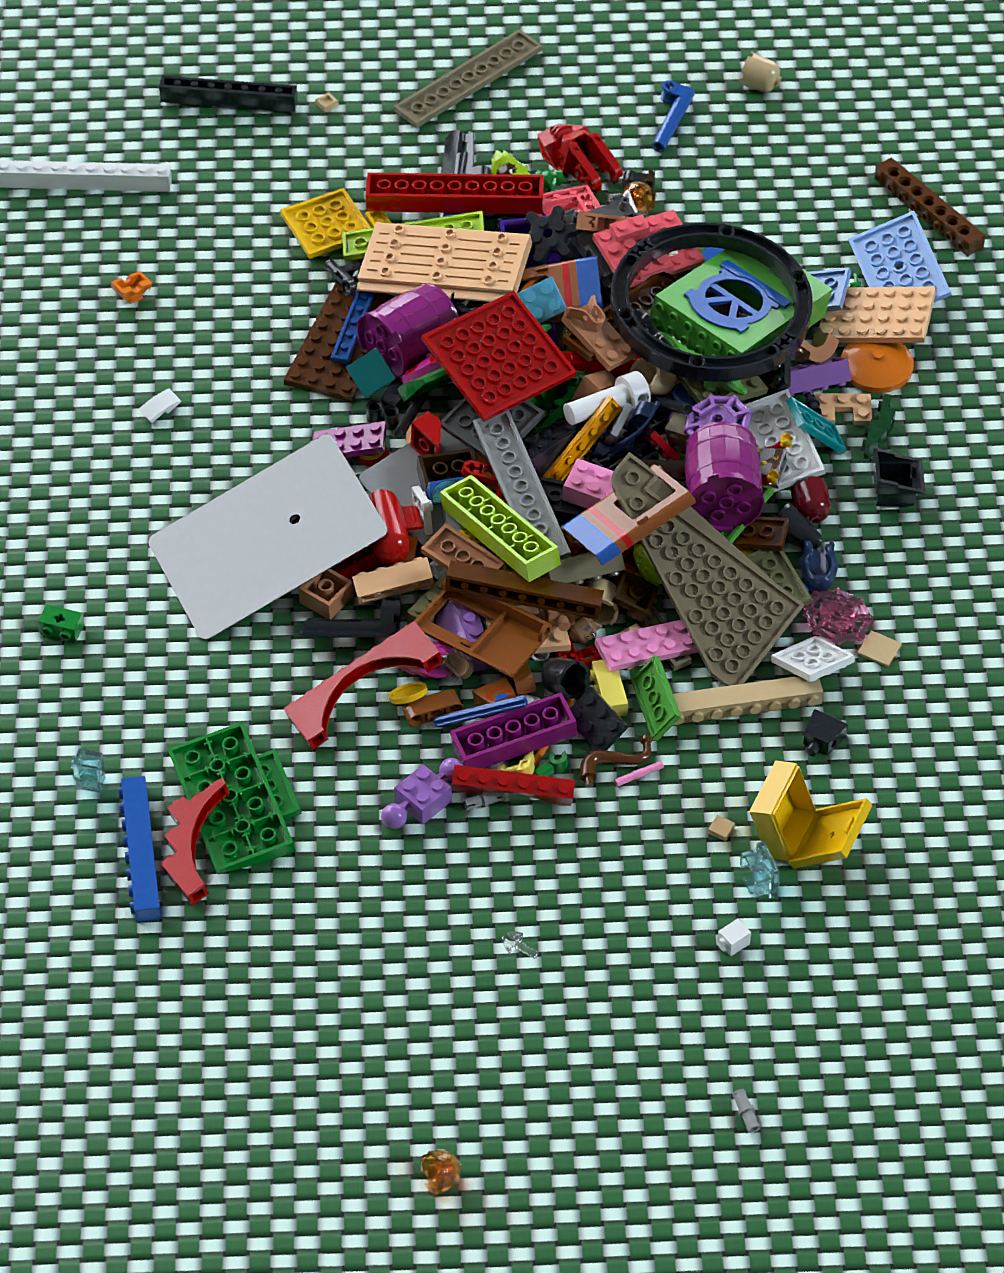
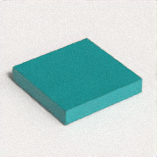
(371, 372)

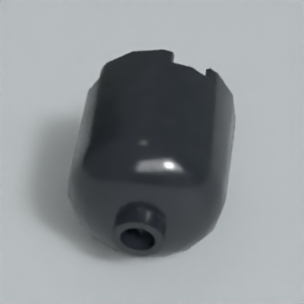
(566, 677)

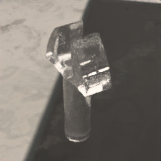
(518, 944)

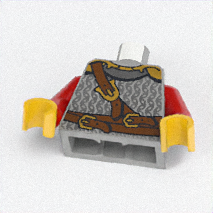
(774, 461)

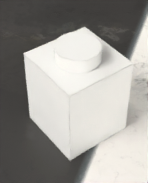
(733, 937)

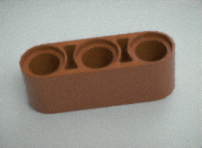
(523, 681)
(430, 706)

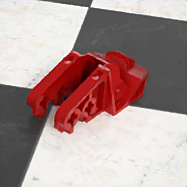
(563, 150)

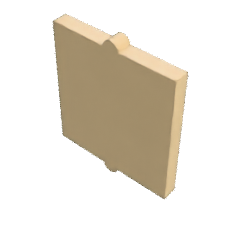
(879, 648)

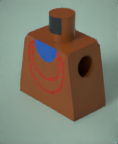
(493, 692)

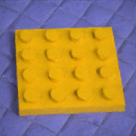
(322, 220)

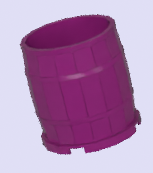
(401, 322)
(724, 475)

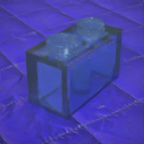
(88, 770)

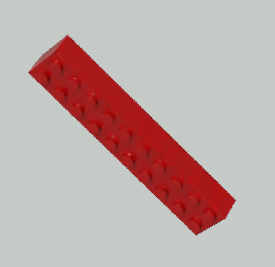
(454, 193)

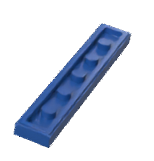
(348, 336)

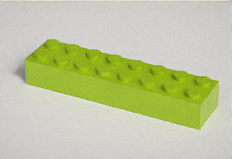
(500, 528)

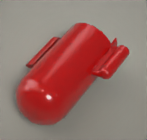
(399, 520)

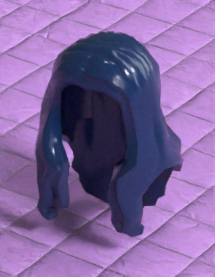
(818, 566)

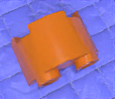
(132, 287)

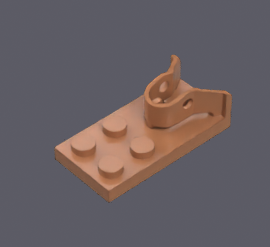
(598, 334)
(450, 545)

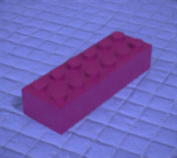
(514, 732)

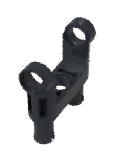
(344, 275)

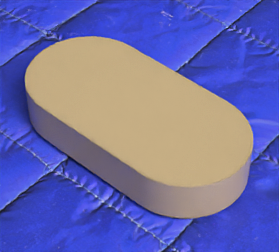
(459, 664)

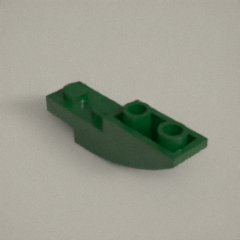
(879, 428)

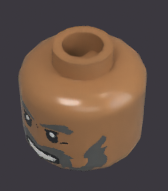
(583, 630)

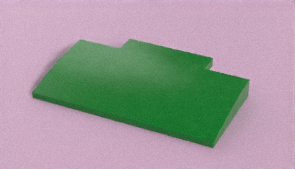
(430, 381)
(250, 820)

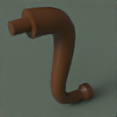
(589, 762)

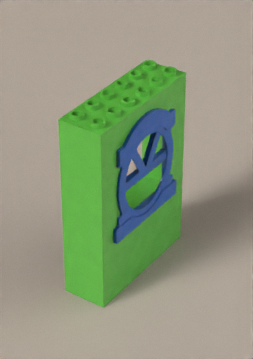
(747, 286)

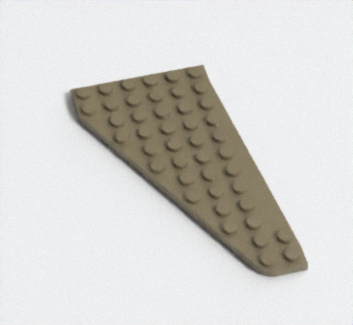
(717, 591)

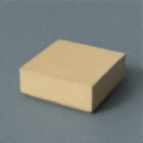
(326, 102)
(721, 828)

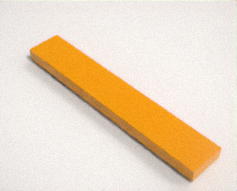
(584, 439)

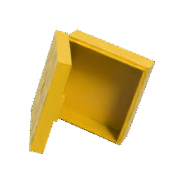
(797, 830)

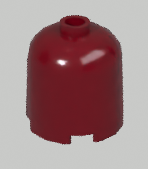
(812, 499)

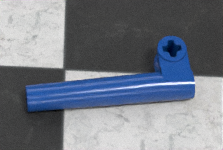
(680, 98)

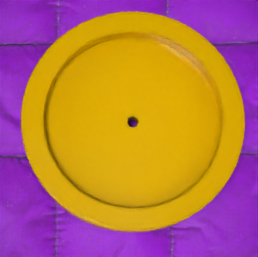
(408, 693)

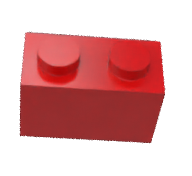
(426, 434)

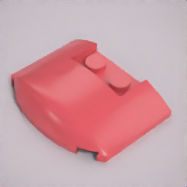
(579, 198)

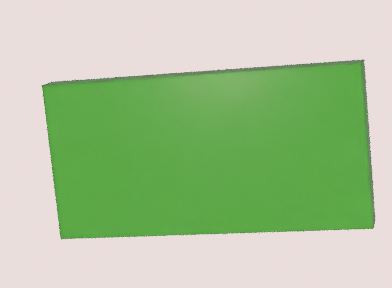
(655, 698)

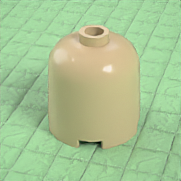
(760, 73)
(658, 380)
(609, 610)

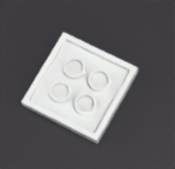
(812, 658)

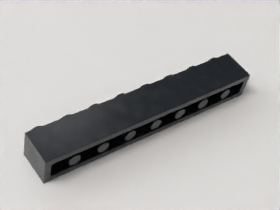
(228, 93)

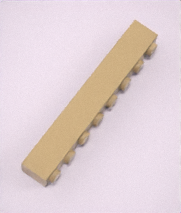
(747, 699)

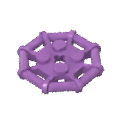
(714, 412)

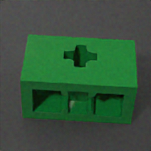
(61, 623)

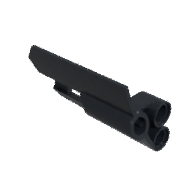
(381, 627)

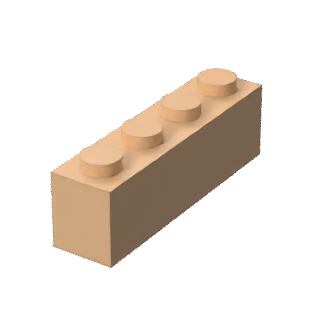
(393, 580)

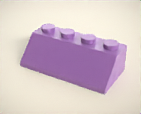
(819, 375)
(462, 623)

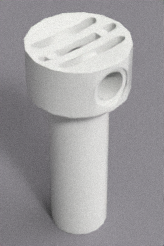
(628, 389)

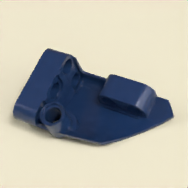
(641, 416)

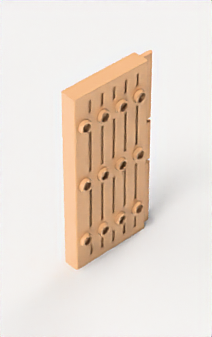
(458, 261)

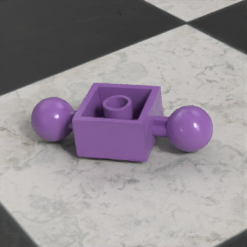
(421, 795)

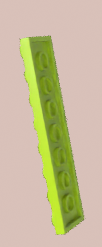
(356, 242)

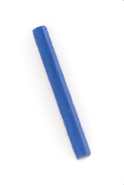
(480, 711)

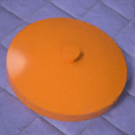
(878, 366)

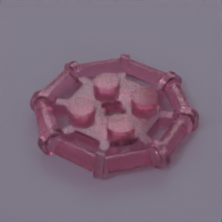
(845, 605)

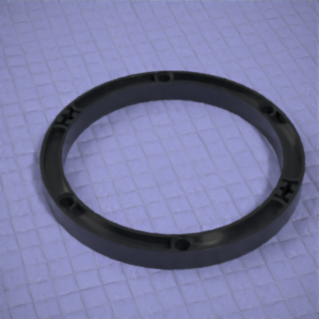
(711, 367)

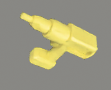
(525, 766)

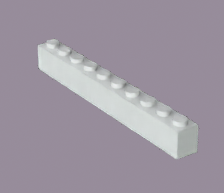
(85, 176)

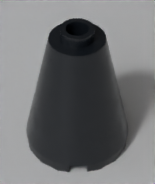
(799, 528)

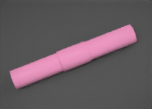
(638, 773)

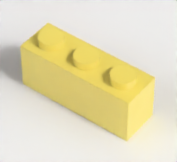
(609, 687)

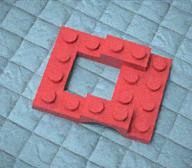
(623, 235)

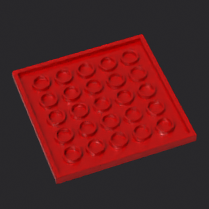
(498, 356)

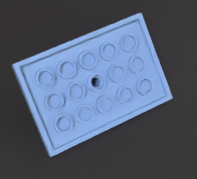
(899, 256)

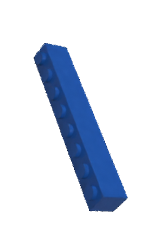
(140, 848)

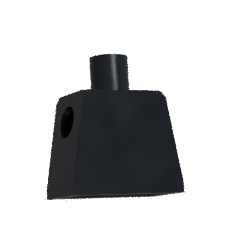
(823, 733)

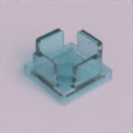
(767, 874)

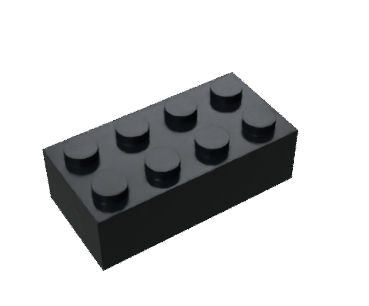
(550, 443)

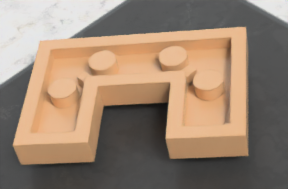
(840, 402)

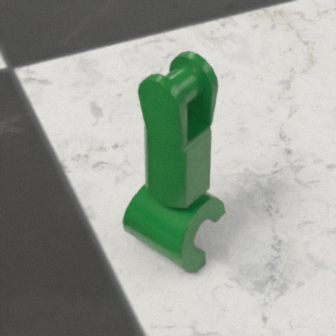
(554, 766)

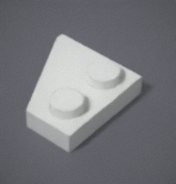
(425, 507)

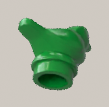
(551, 179)

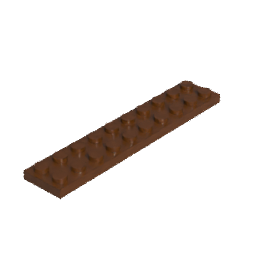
(639, 297)

